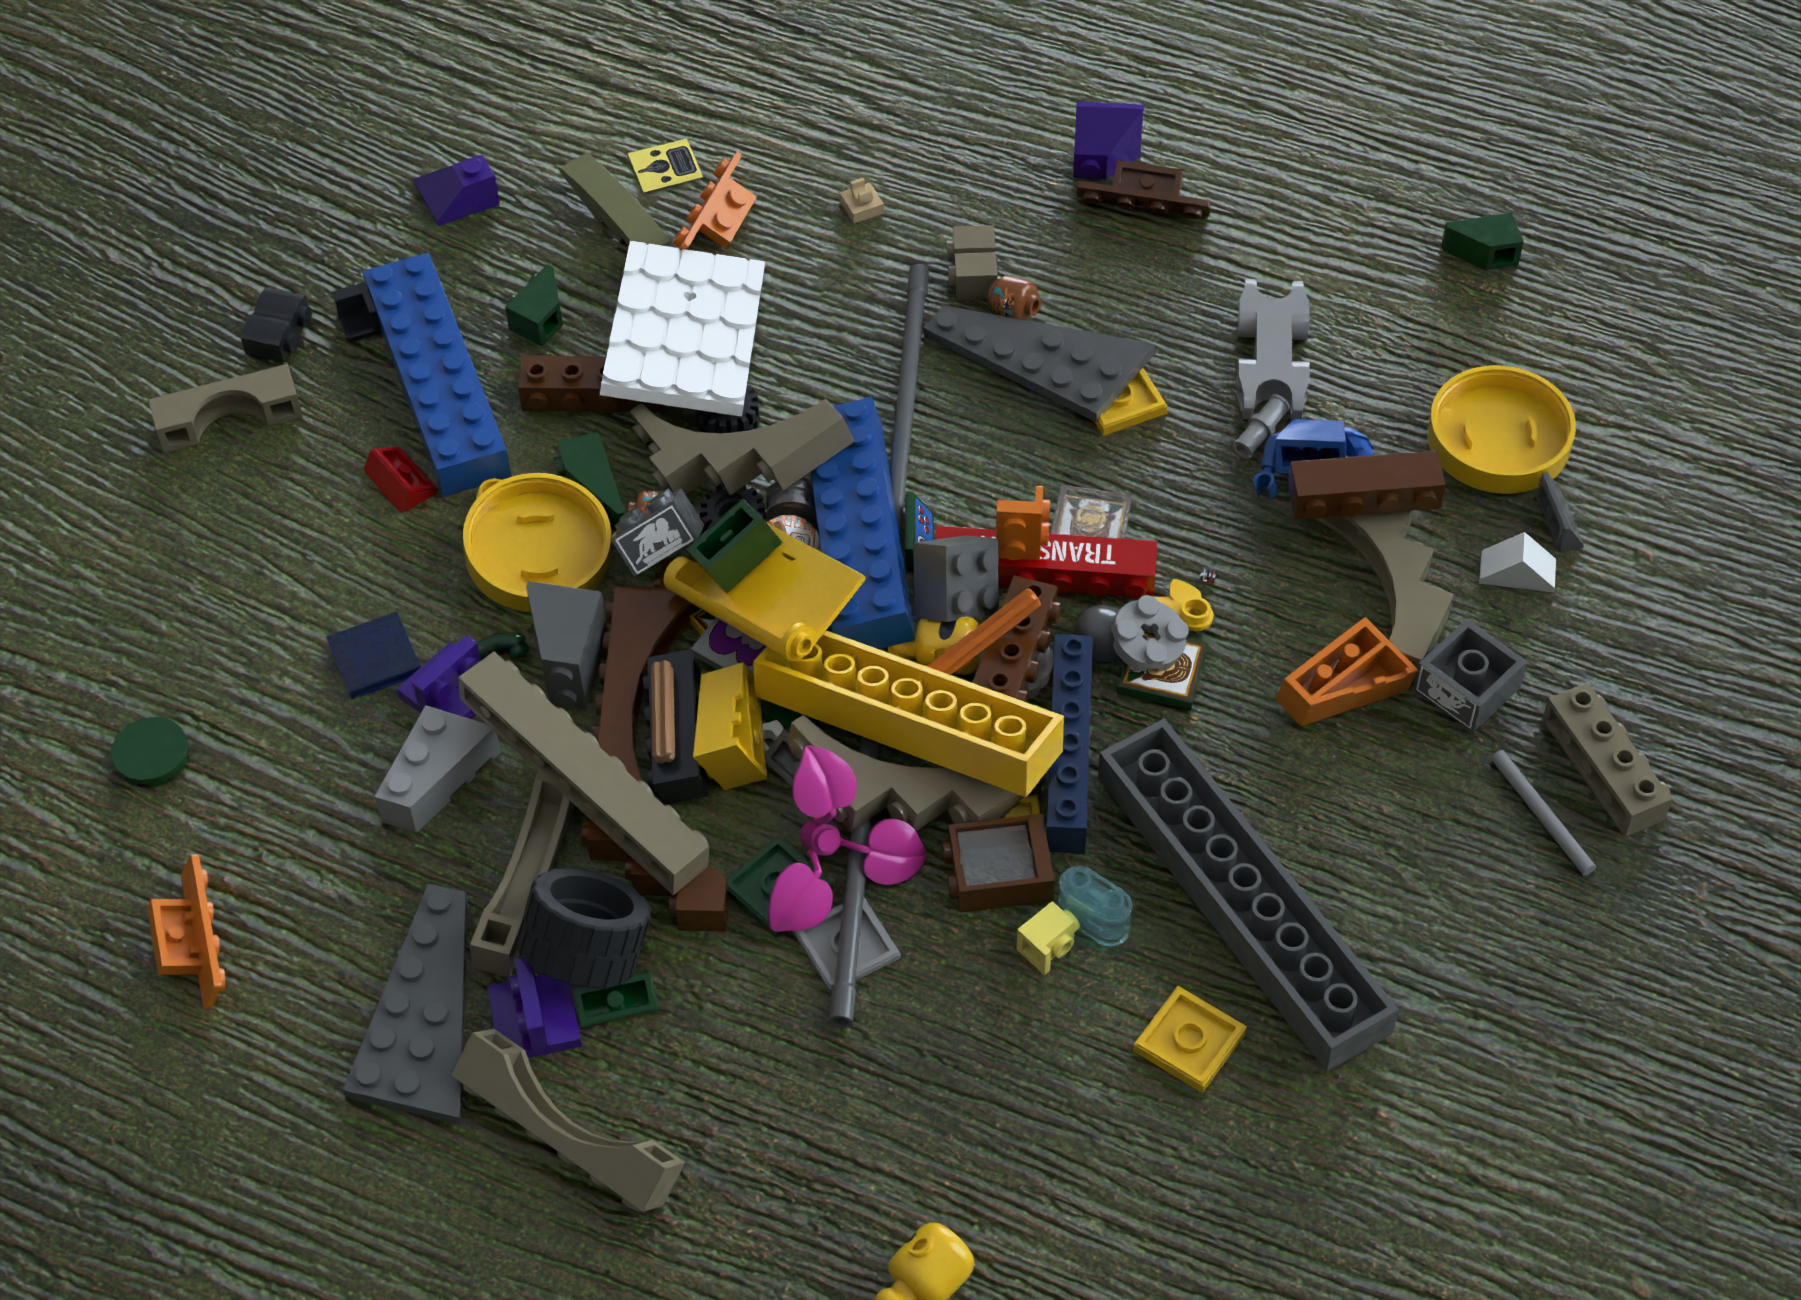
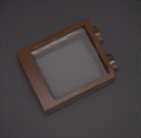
(999, 863)

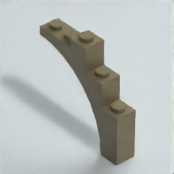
(734, 459)
(1402, 566)
(907, 792)

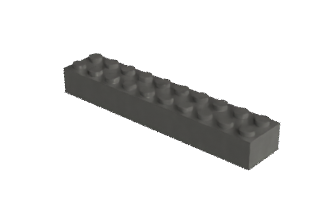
(1247, 895)

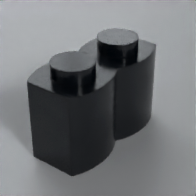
(276, 324)

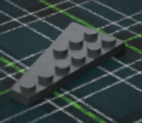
(1058, 362)
(420, 1017)

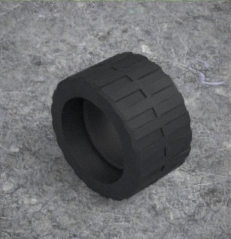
(583, 927)

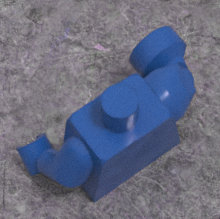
(1308, 441)

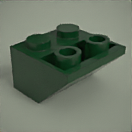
(734, 545)

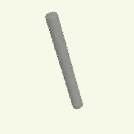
(1543, 813)

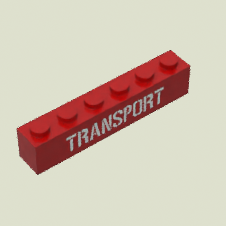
(1079, 563)

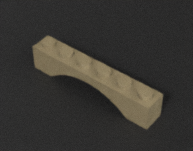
(535, 852)
(502, 1075)

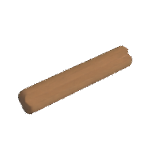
(662, 712)

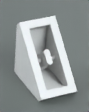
(1518, 564)

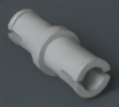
(1261, 426)

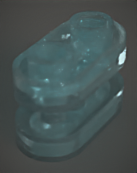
(1097, 904)

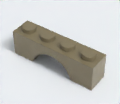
(186, 413)

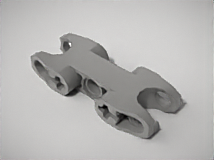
(1273, 328)

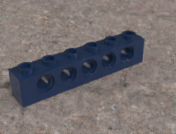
(1070, 771)

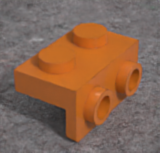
(1021, 527)

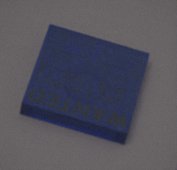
(373, 655)

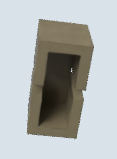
(973, 261)

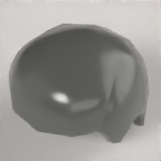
(1097, 622)

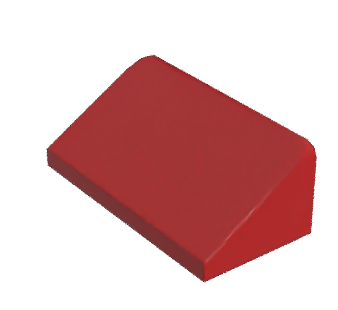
(398, 477)

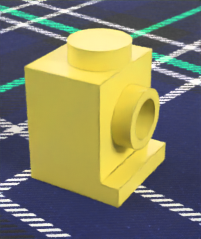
(1047, 936)

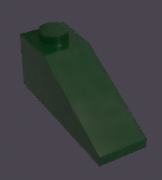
(586, 463)

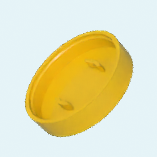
(1501, 428)
(535, 532)

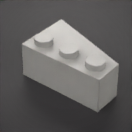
(432, 765)

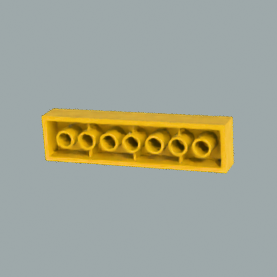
(916, 710)

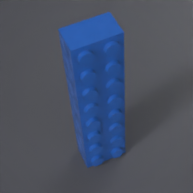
(437, 375)
(863, 533)

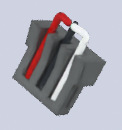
(1208, 574)

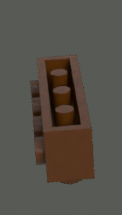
(549, 386)
(1366, 485)
(1013, 657)

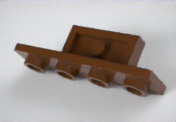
(1145, 187)

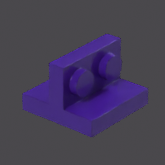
(438, 679)
(535, 1012)

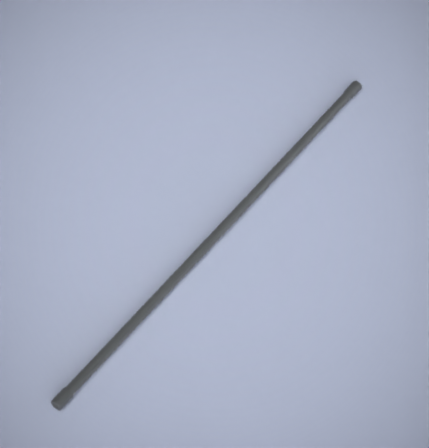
(844, 991)

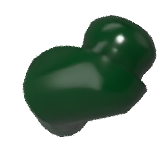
(502, 640)

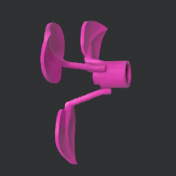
(818, 788)

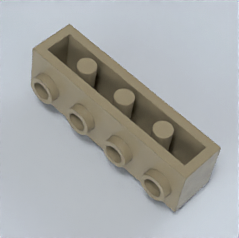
(1607, 759)

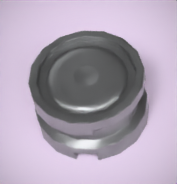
(794, 500)

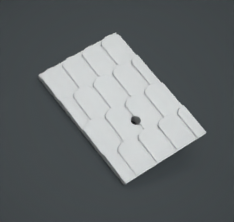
(683, 329)

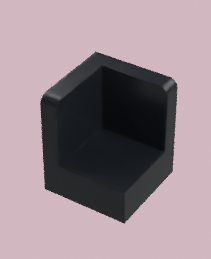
(356, 312)

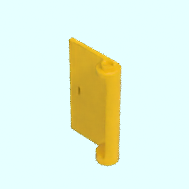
(780, 601)

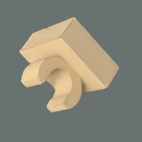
(861, 201)

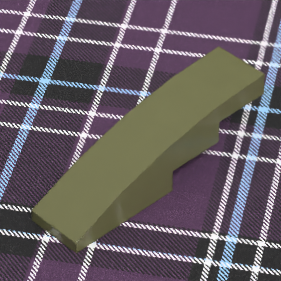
(612, 202)

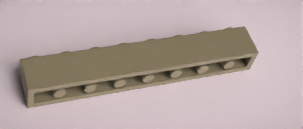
(584, 772)

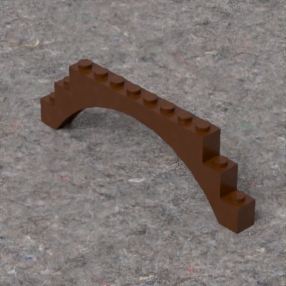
(643, 626)

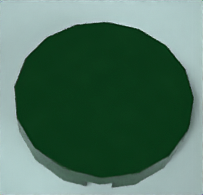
(150, 751)

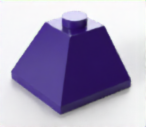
(1106, 135)
(458, 190)

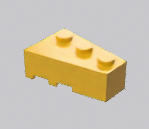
(730, 728)

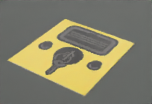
(665, 165)

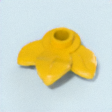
(1188, 605)

